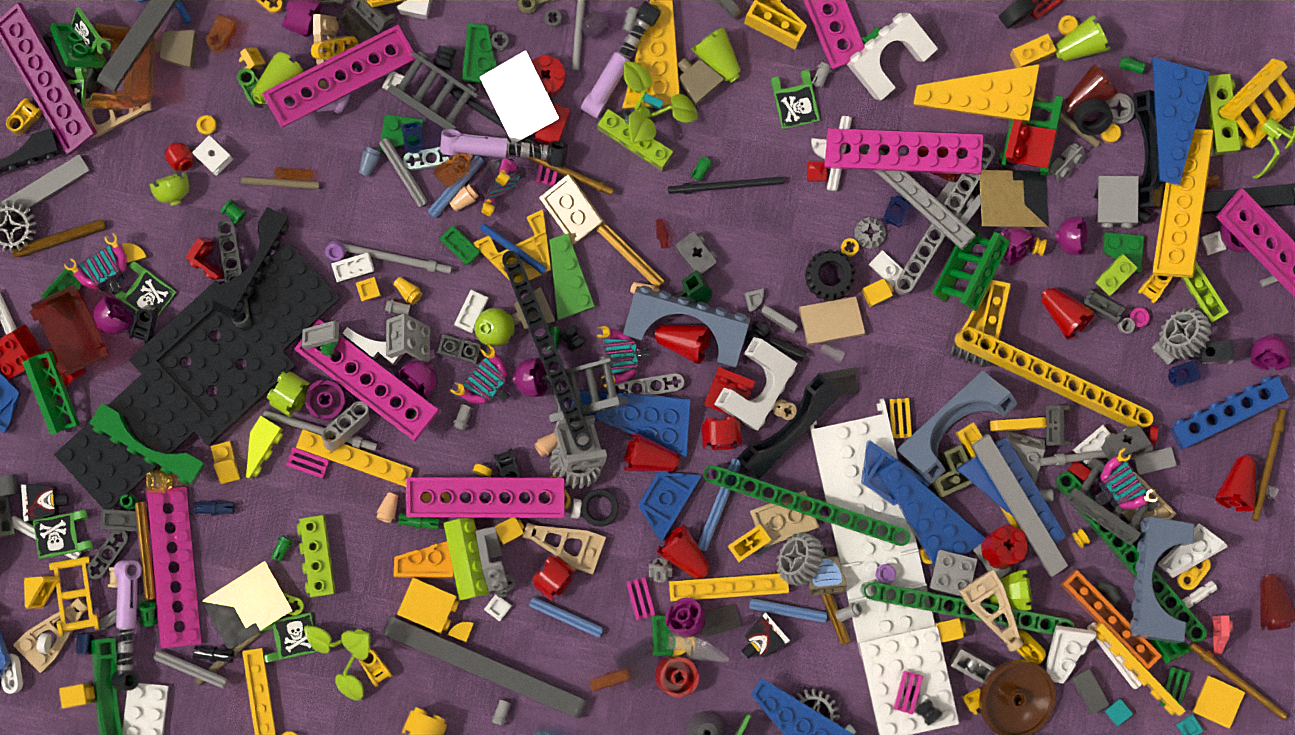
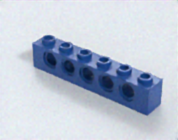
(1275, 394)

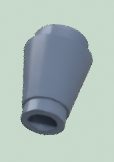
(369, 160)

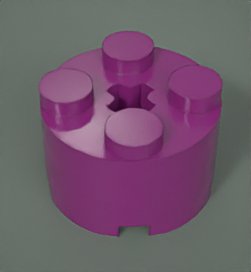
(301, 16)
(315, 396)

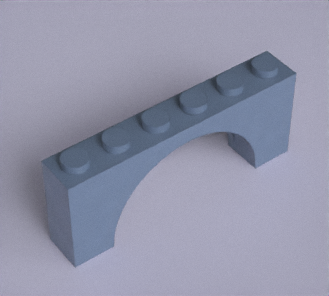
(727, 327)
(978, 395)
(1149, 618)

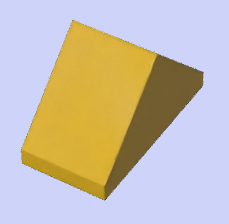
(749, 543)
(38, 590)

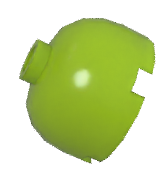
(171, 188)
(494, 327)

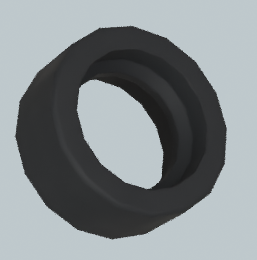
(1016, 12)
(1090, 106)
(599, 522)

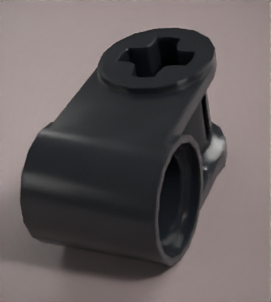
(143, 327)
(507, 463)

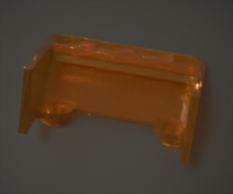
(138, 82)

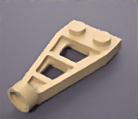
(324, 26)
(114, 122)
(589, 553)
(981, 589)
(28, 642)

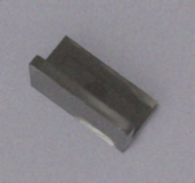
(356, 25)
(842, 380)
(721, 620)

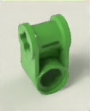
(248, 87)

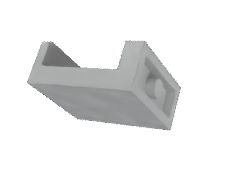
(1117, 201)
(573, 457)
(489, 548)

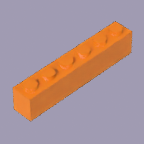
(1103, 612)

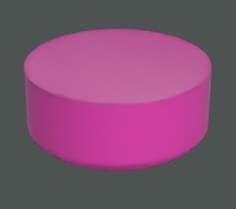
(1140, 317)

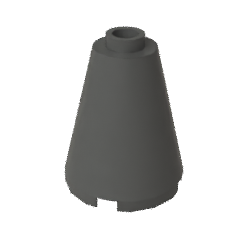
(704, 721)

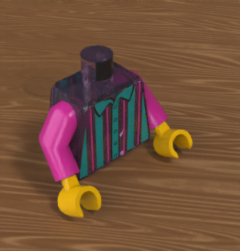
(498, 179)
(103, 269)
(625, 349)
(485, 381)
(1122, 486)

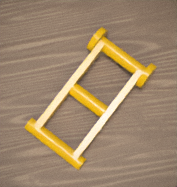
(93, 620)

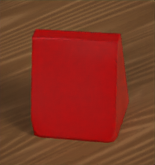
(1079, 471)

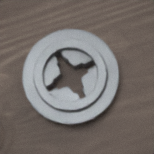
(1125, 103)
(875, 225)

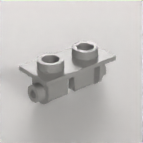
(1073, 156)

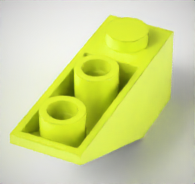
(261, 440)

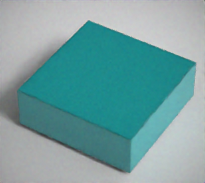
(653, 101)
(1118, 712)
(1189, 726)

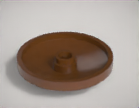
(1017, 698)

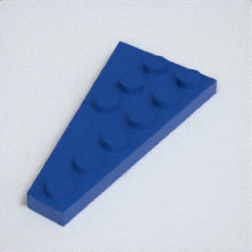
(1177, 106)
(652, 416)
(977, 475)
(928, 516)
(792, 715)

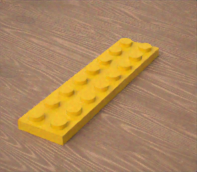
(1183, 212)

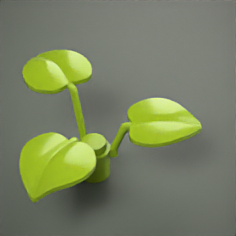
(640, 125)
(1275, 130)
(356, 642)

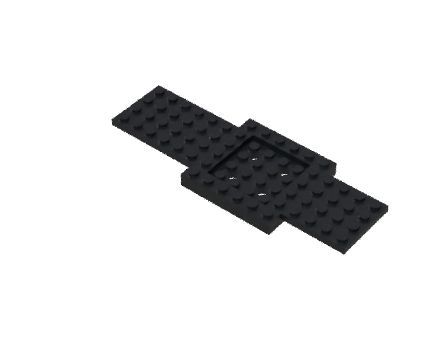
(173, 401)

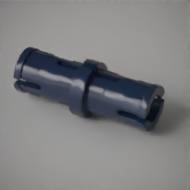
(214, 507)

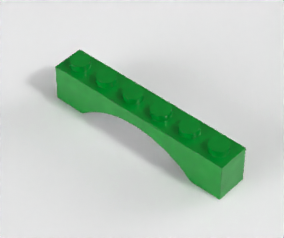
(112, 423)
(104, 665)

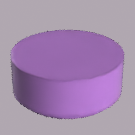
(335, 250)
(885, 573)

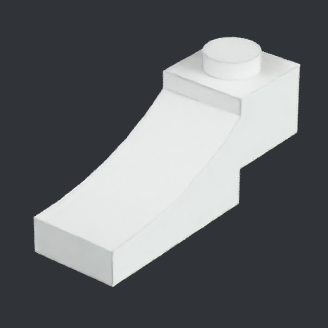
(370, 346)

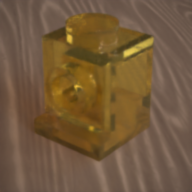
(162, 481)

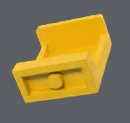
(428, 606)

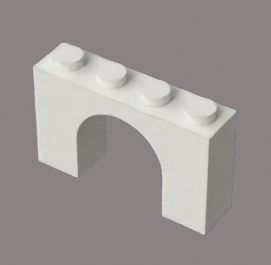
(867, 62)
(777, 369)

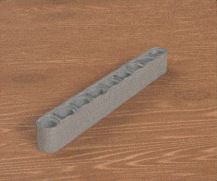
(932, 245)

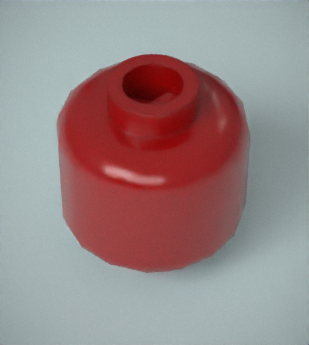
(179, 156)

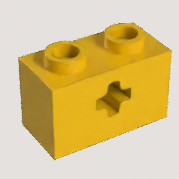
(1033, 52)
(77, 695)

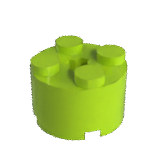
(289, 393)

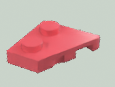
(1221, 632)

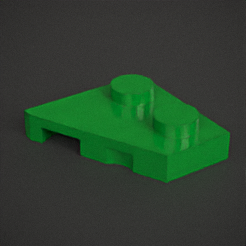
(393, 131)

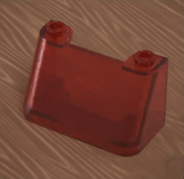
(70, 330)

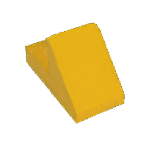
(225, 462)

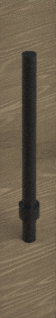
(457, 93)
(688, 188)

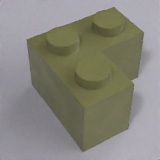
(951, 479)

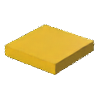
(1218, 702)

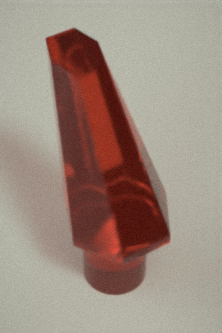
(662, 233)

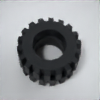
(830, 258)

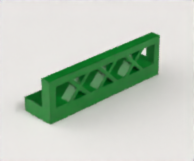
(46, 393)

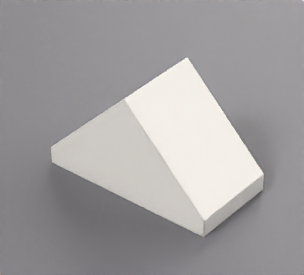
(415, 8)

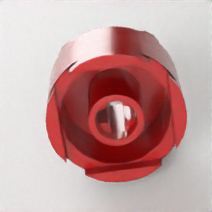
(552, 66)
(721, 433)
(1004, 547)
(554, 577)
(676, 687)

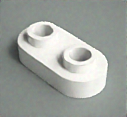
(12, 676)

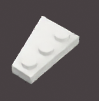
(1184, 557)
(1065, 650)

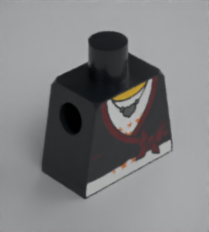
(1222, 351)
(41, 502)
(764, 637)

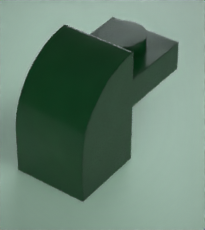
(696, 288)

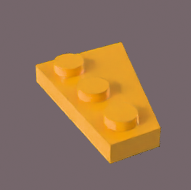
(425, 563)

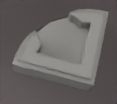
(754, 299)

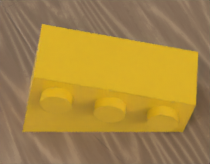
(776, 21)
(991, 311)

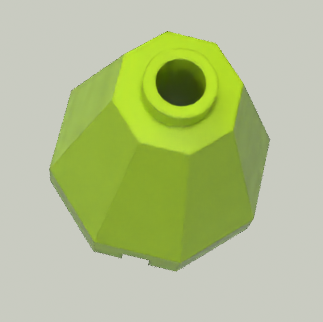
(1017, 591)

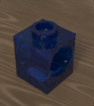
(412, 129)
(889, 217)
(1191, 370)

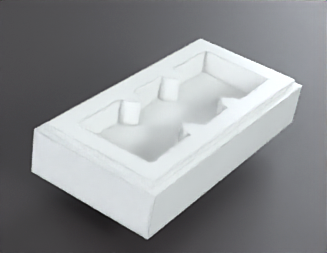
(353, 267)
(886, 268)
(470, 311)
(1093, 442)

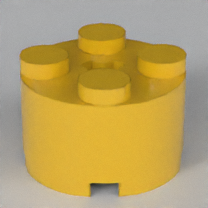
(420, 724)

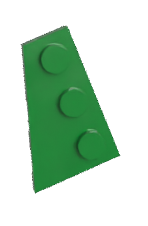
(72, 48)
(477, 54)

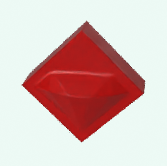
(816, 171)

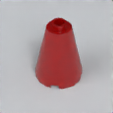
(1066, 312)
(685, 340)
(649, 456)
(1239, 486)
(684, 552)

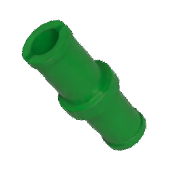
(418, 522)

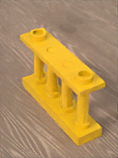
(1247, 96)

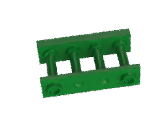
(1055, 108)
(982, 276)

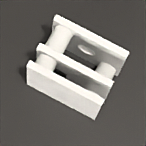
(212, 155)

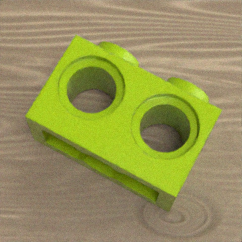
(1115, 274)

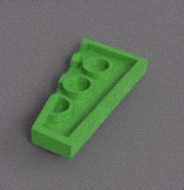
(569, 283)

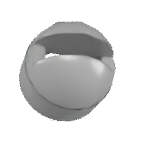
(1129, 326)

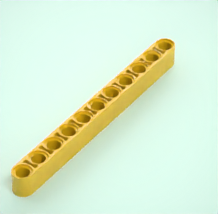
(1044, 378)

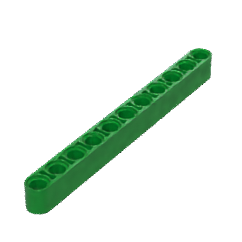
(816, 505)
(1120, 553)
(957, 607)

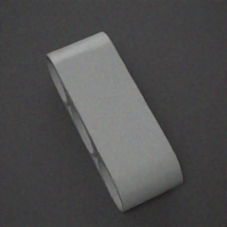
(347, 417)

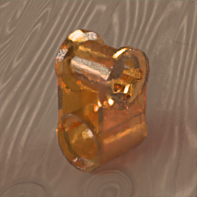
(223, 30)
(452, 169)

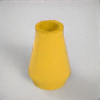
(409, 291)

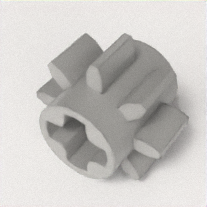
(660, 570)

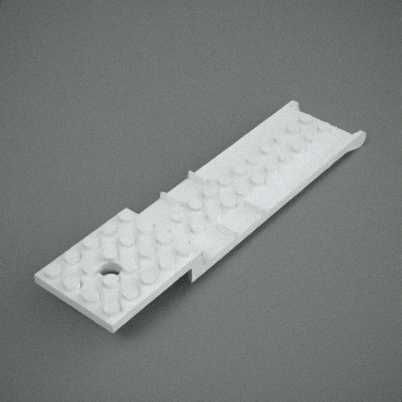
(887, 634)

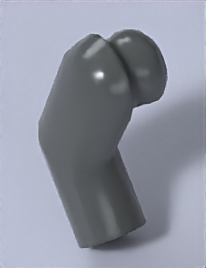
(1111, 591)

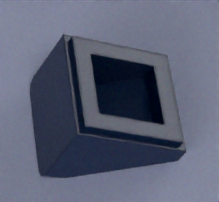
(83, 644)

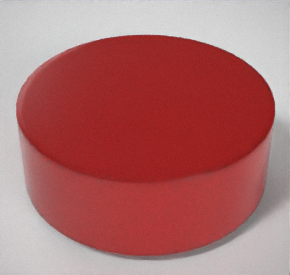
(1152, 434)

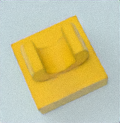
(252, 58)
(368, 289)
(972, 700)

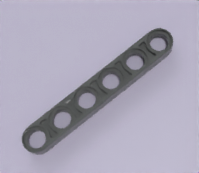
(227, 256)

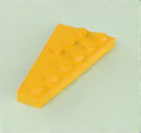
(658, 57)
(993, 94)

